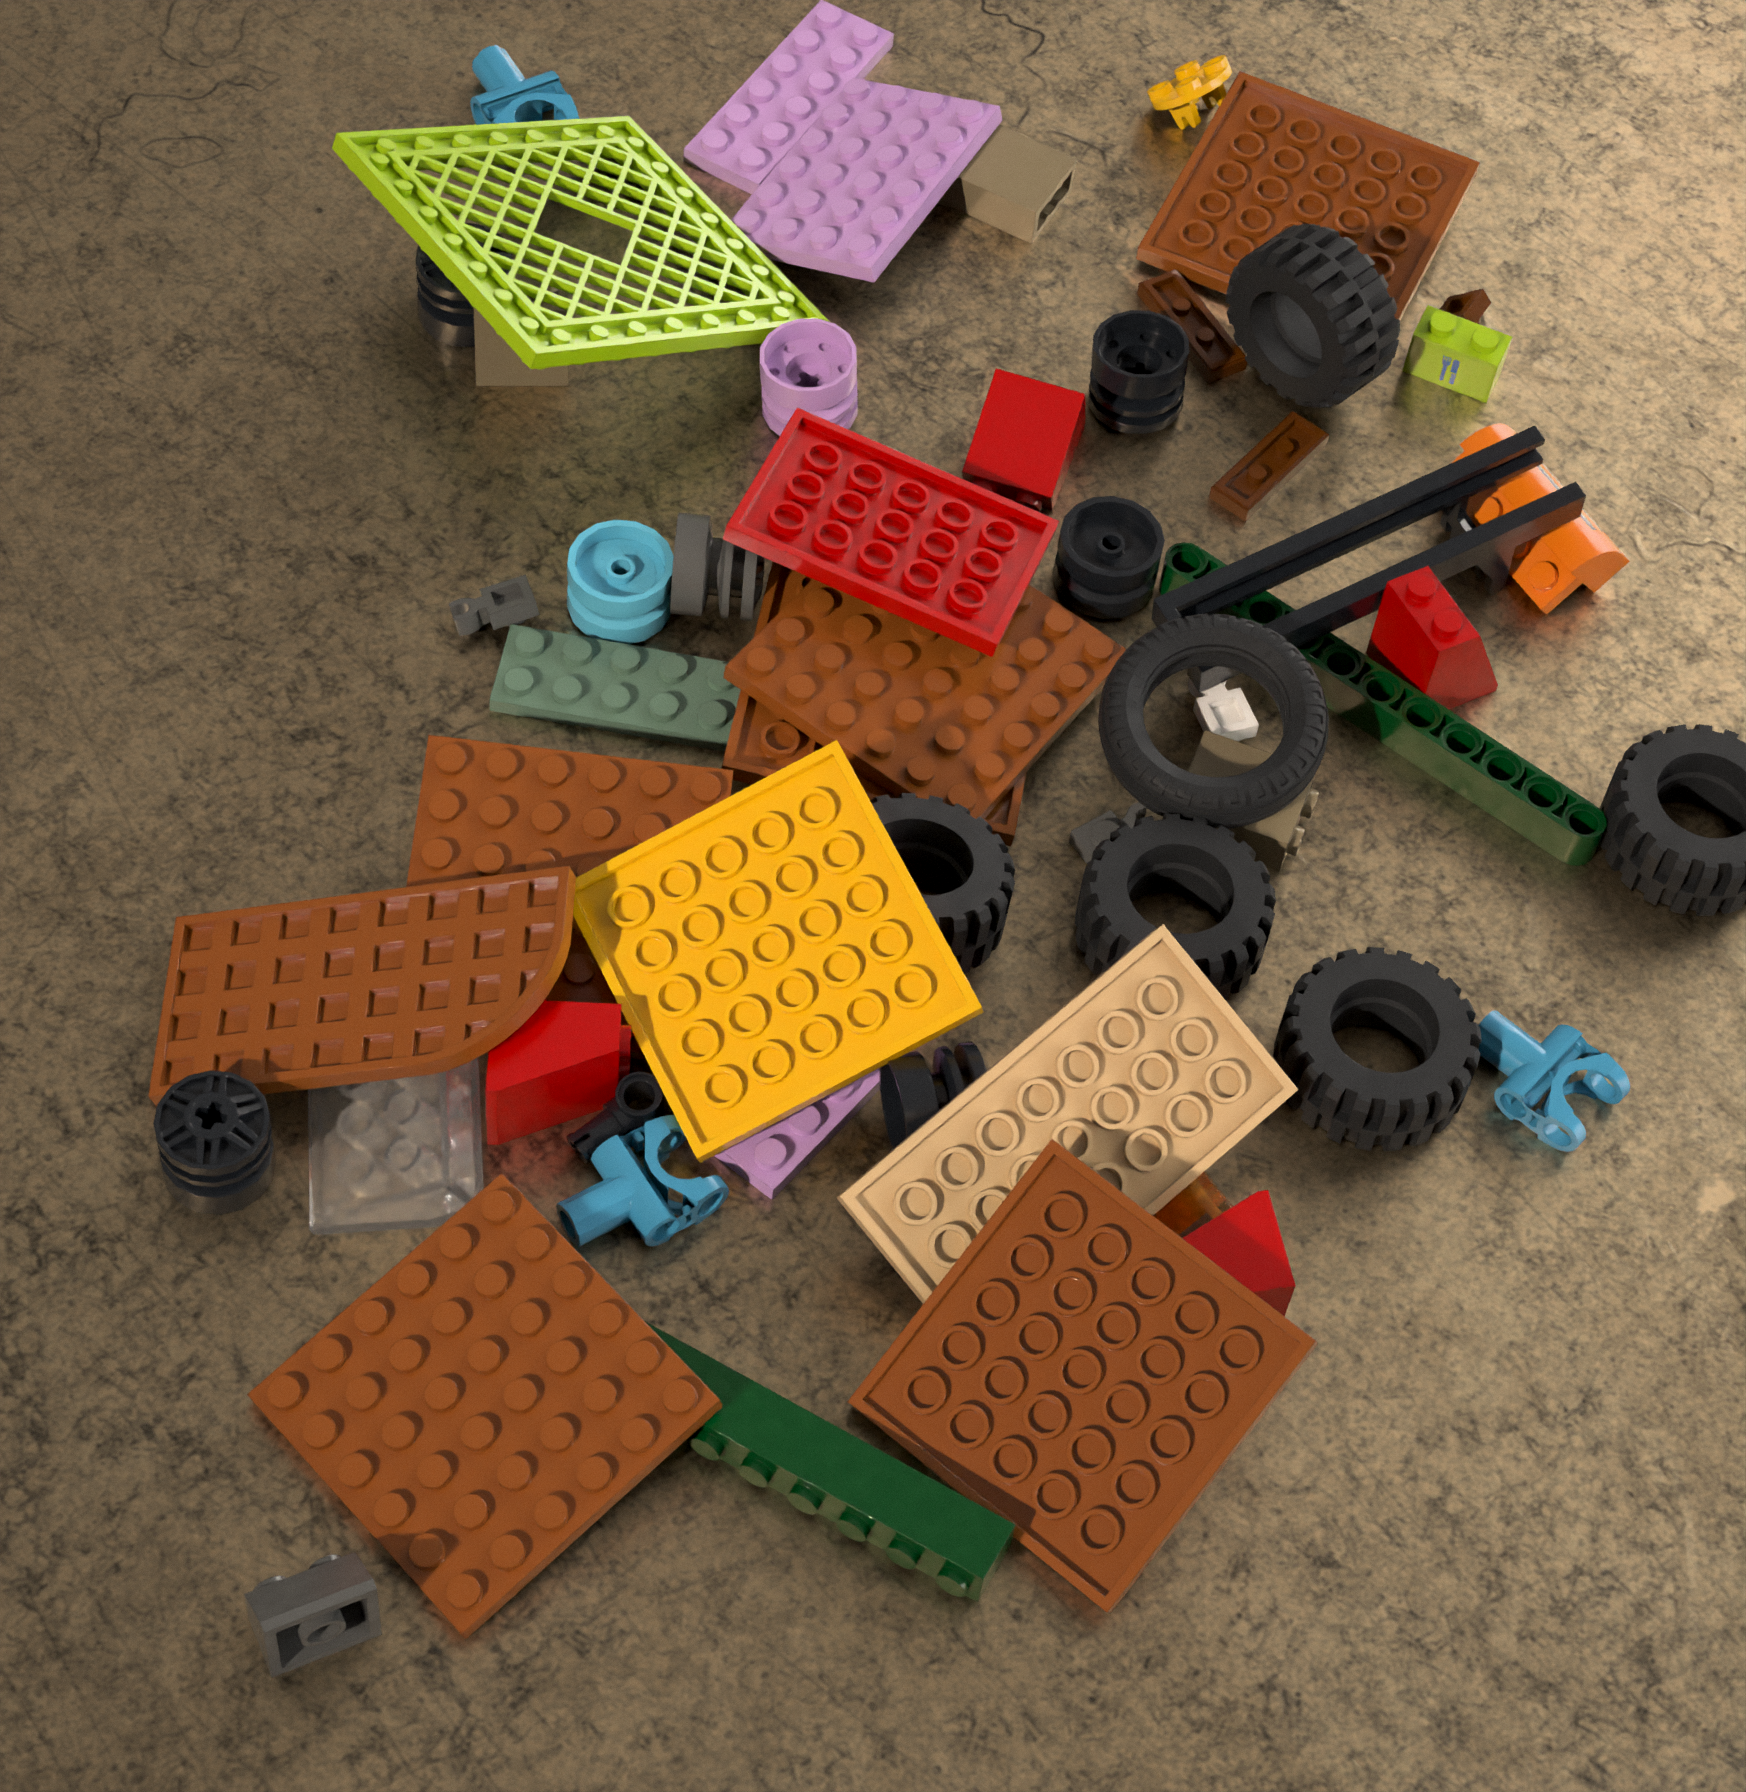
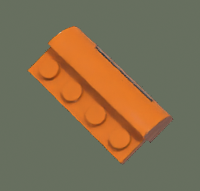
(1557, 560)

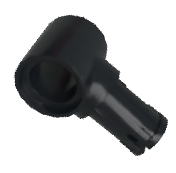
(617, 1116)

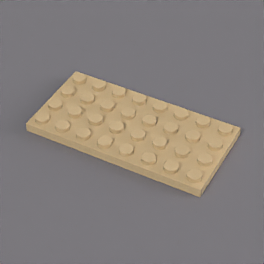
(1131, 1076)

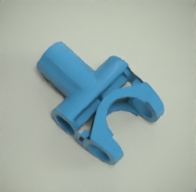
(514, 97)
(1548, 1065)
(640, 1192)

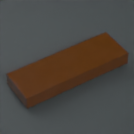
(1210, 346)
(1269, 466)

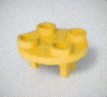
(1191, 83)

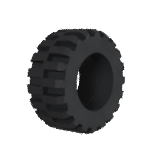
(1313, 315)
(1652, 848)
(959, 860)
(1181, 860)
(1389, 995)

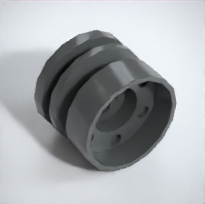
(714, 568)

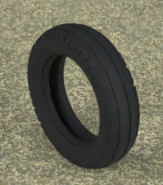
(1229, 644)

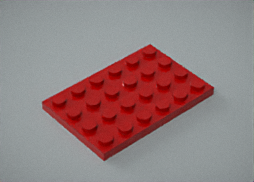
(892, 531)

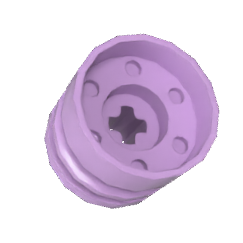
(809, 368)

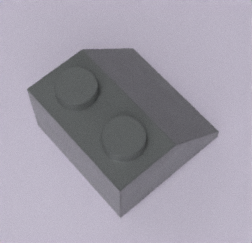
(314, 1612)

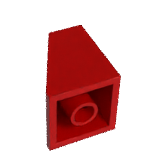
(1025, 439)
(1430, 641)
(555, 1068)
(1250, 1249)

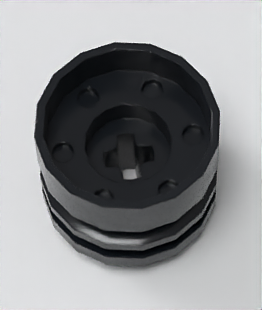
(441, 306)
(1138, 371)
(915, 1094)
(215, 1142)

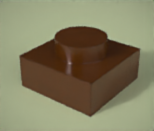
(1467, 305)

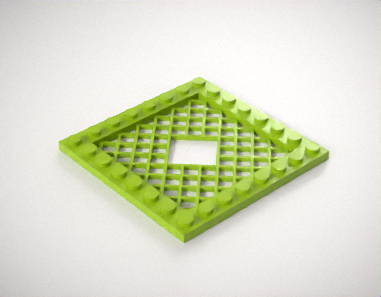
(391, 167)

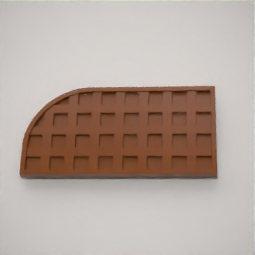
(361, 981)

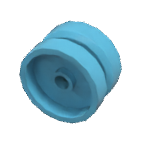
(619, 581)

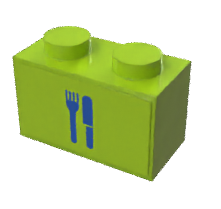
(1457, 353)

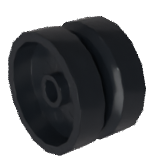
(1108, 557)

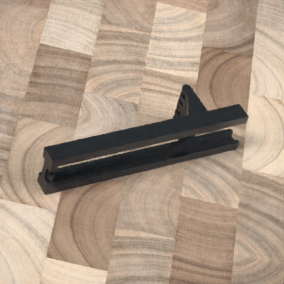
(1444, 490)

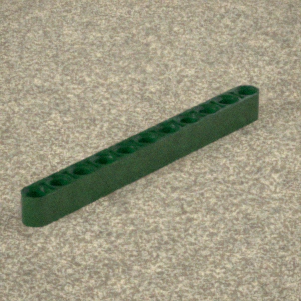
(1424, 729)

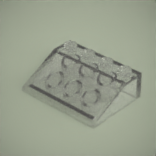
(394, 1152)

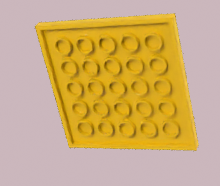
(770, 951)

